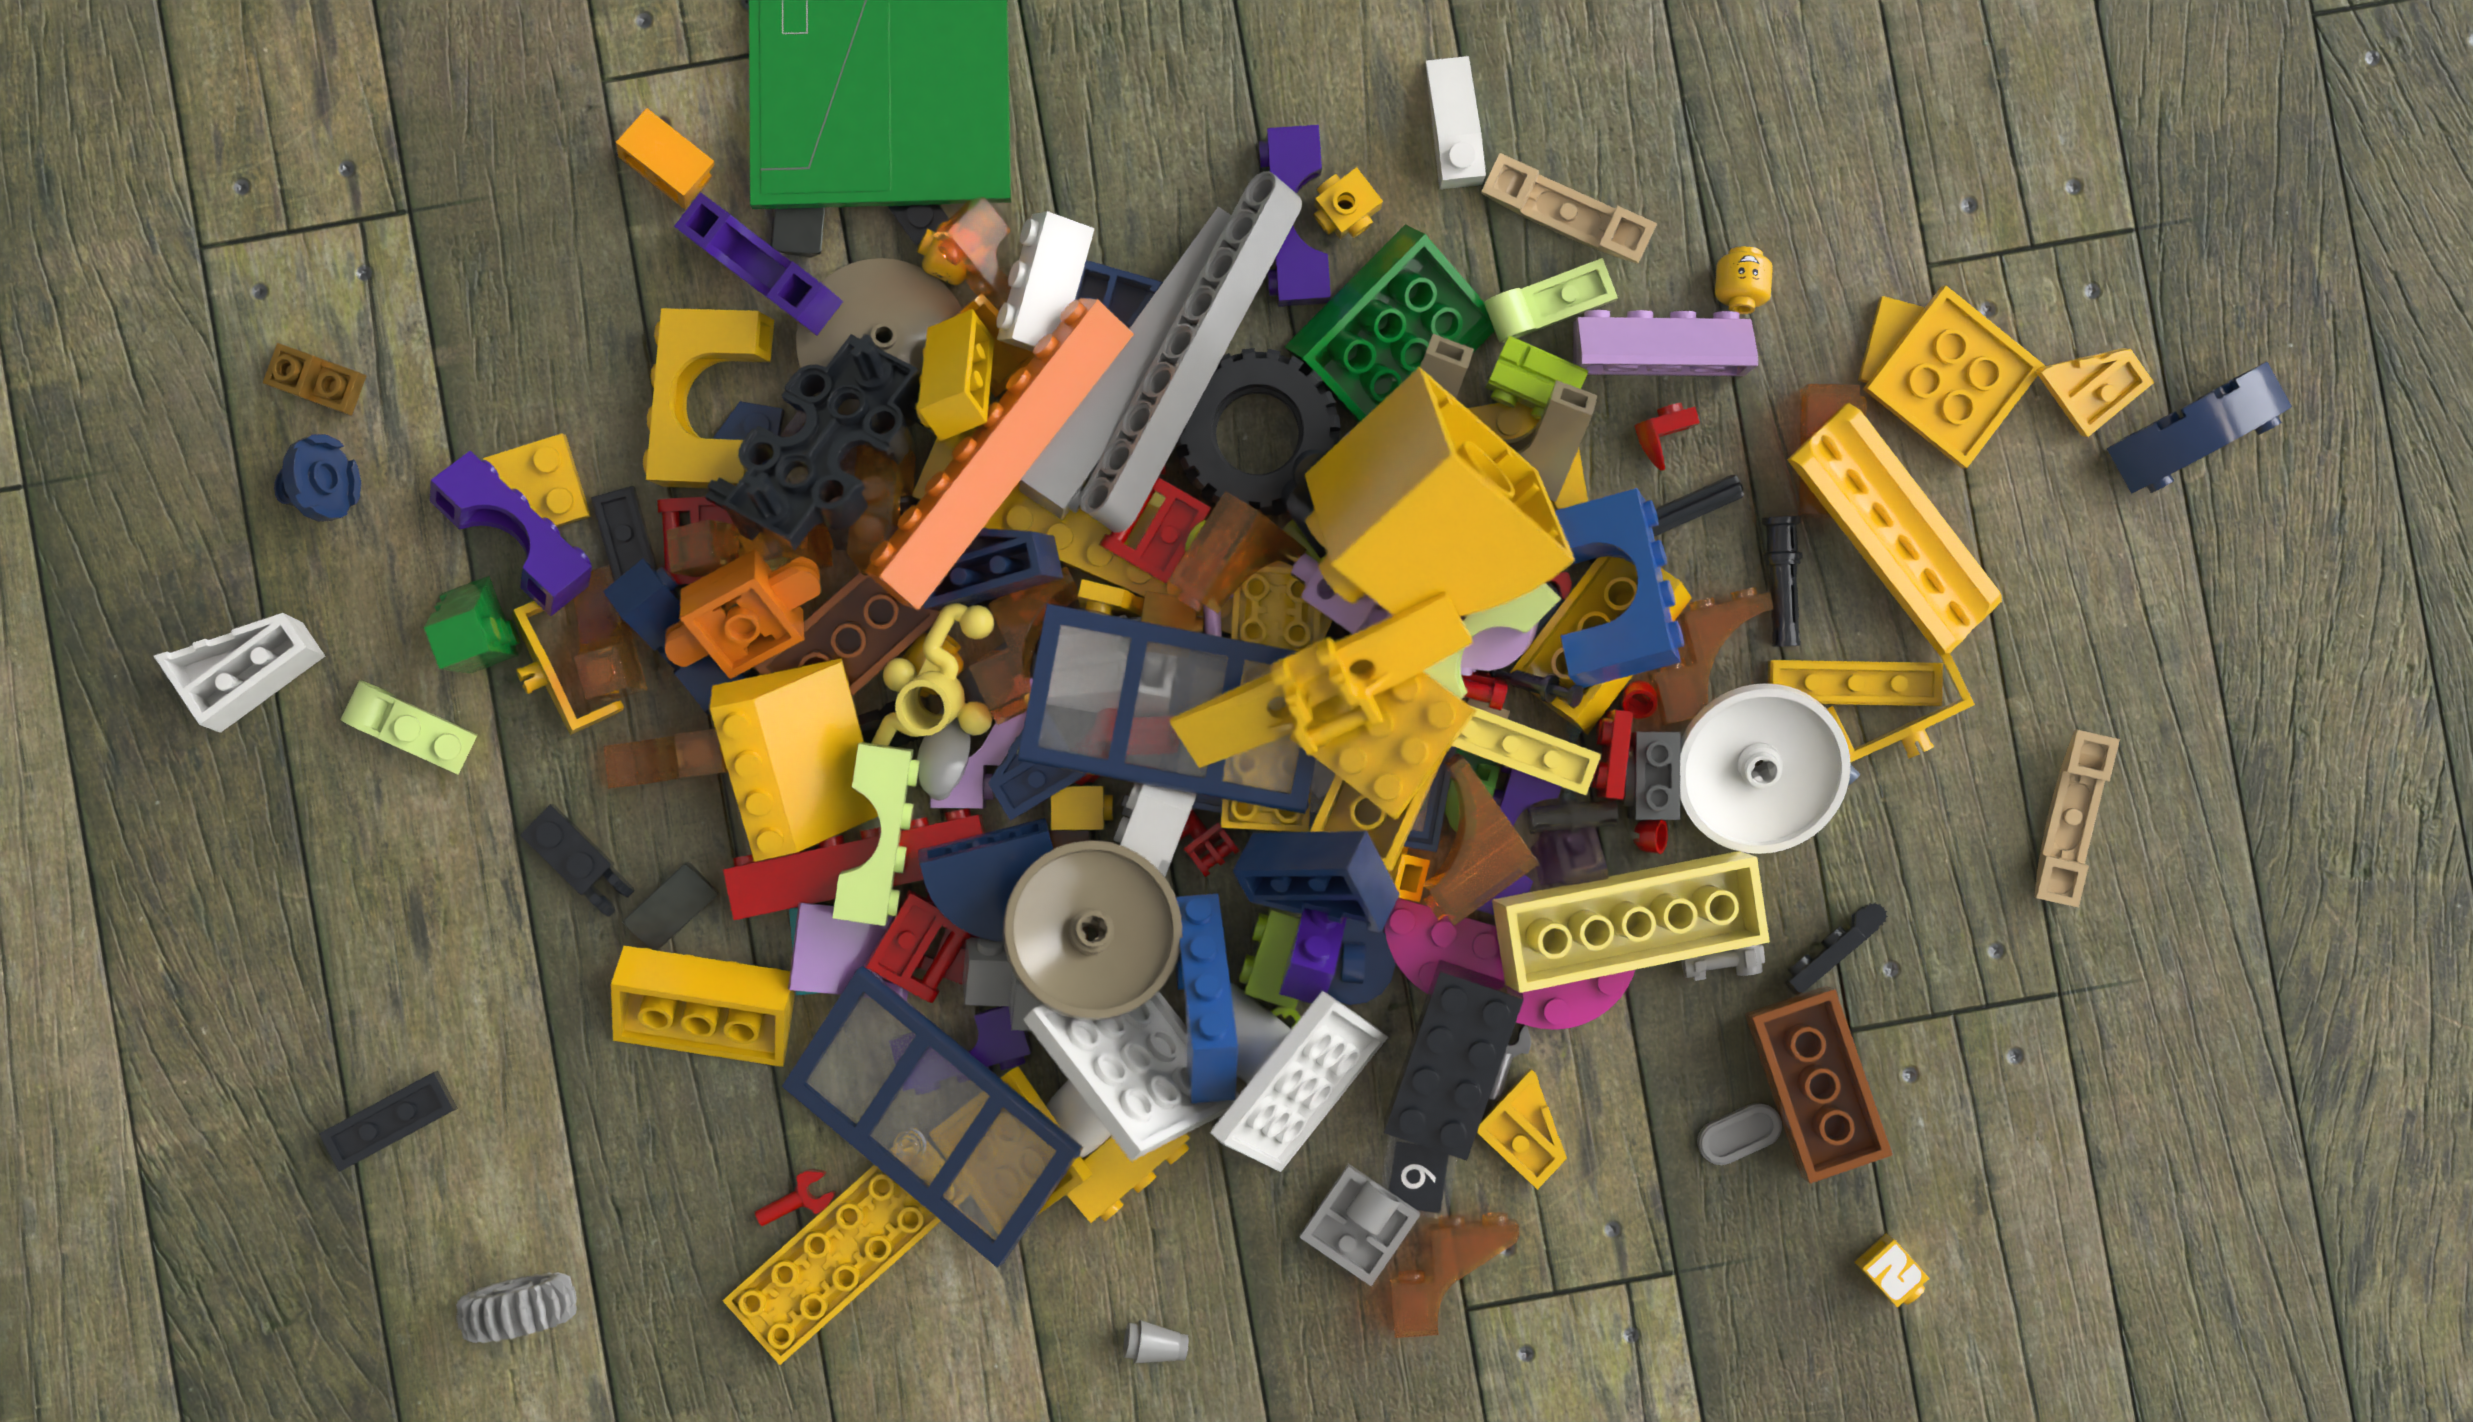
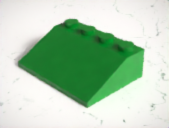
(1384, 320)

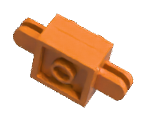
(755, 629)

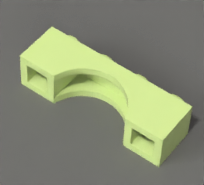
(1517, 614)
(867, 890)

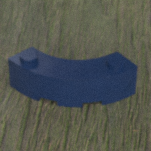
(2207, 424)
(651, 605)

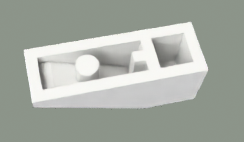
(1455, 123)

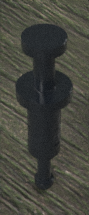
(1546, 687)

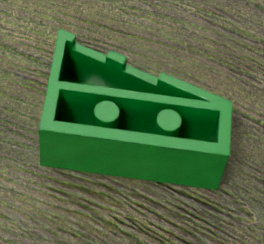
(471, 629)

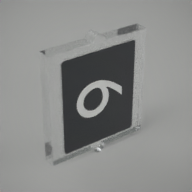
(1419, 1176)

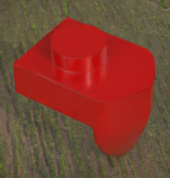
(1669, 421)

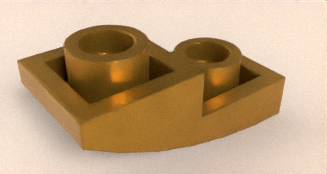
(314, 379)

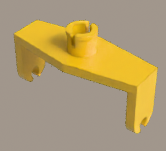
(544, 675)
(1915, 729)

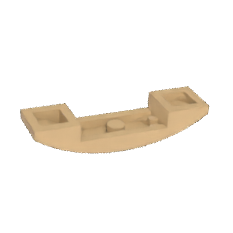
(1568, 211)
(2073, 816)

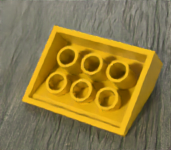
(792, 756)

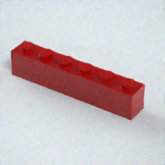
(814, 874)

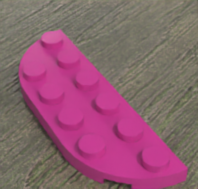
(1421, 939)

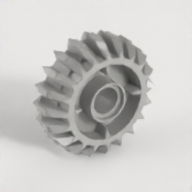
(516, 1307)

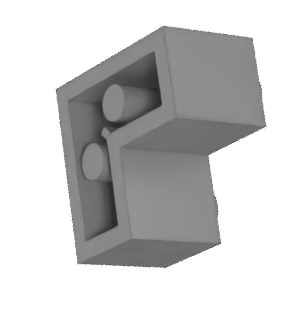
(992, 982)

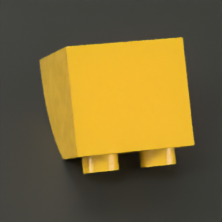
(1432, 506)

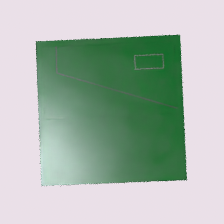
(878, 103)

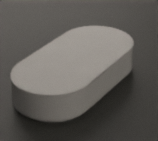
(1739, 1133)

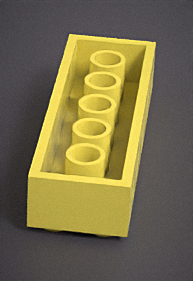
(1630, 921)

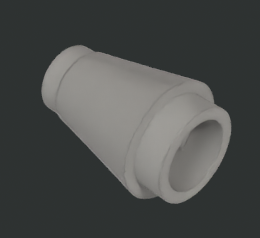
(1153, 1343)

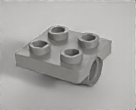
(1359, 1224)

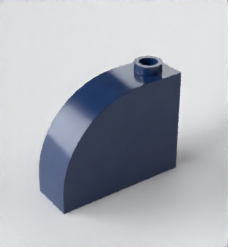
(977, 874)

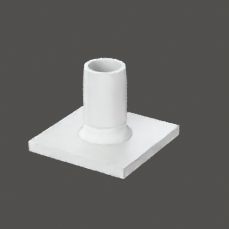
(1291, 1074)
(1123, 1077)

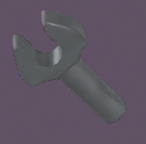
(1523, 1046)

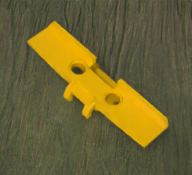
(1395, 646)

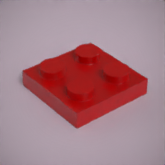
(1614, 735)

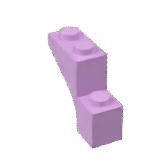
(974, 787)

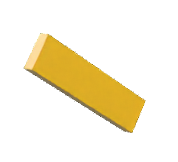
(1862, 681)

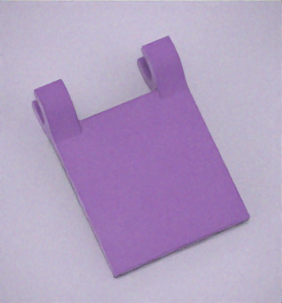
(831, 950)

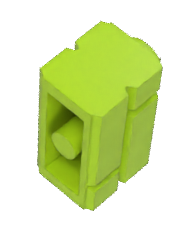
(1529, 374)

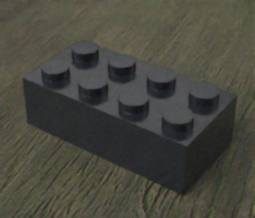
(1453, 1060)

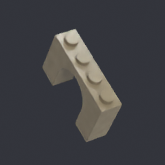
(1554, 439)

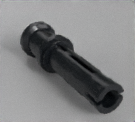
(1783, 560)

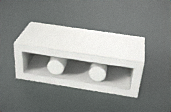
(1043, 278)

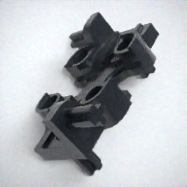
(789, 511)

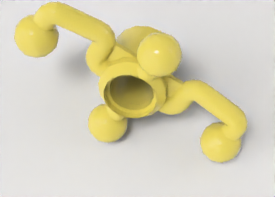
(939, 674)

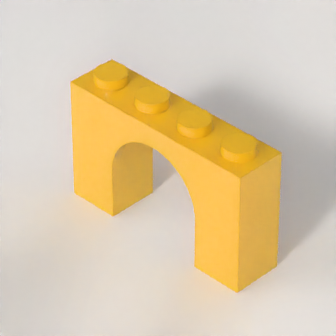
(686, 347)

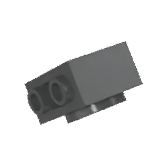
(1653, 776)

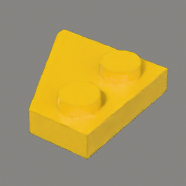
(2095, 386)
(546, 477)
(1109, 600)
(1524, 1131)

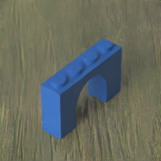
(1644, 633)
(1208, 1001)

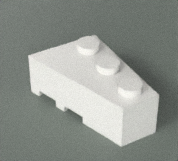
(240, 669)
(1155, 823)

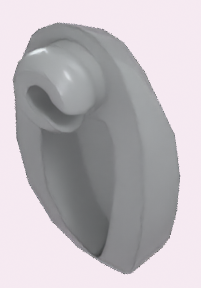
(943, 760)

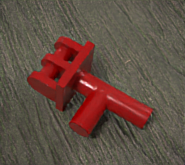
(1204, 840)

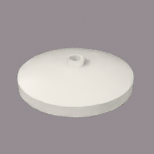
(1786, 795)

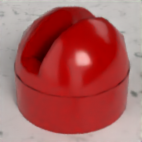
(1638, 703)
(1652, 836)

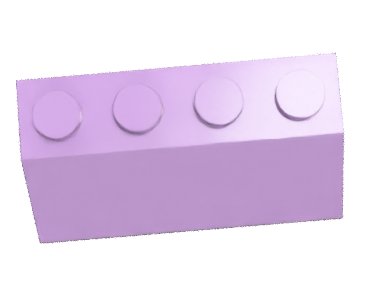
(1664, 345)

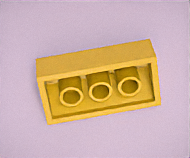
(1596, 600)
(701, 1006)

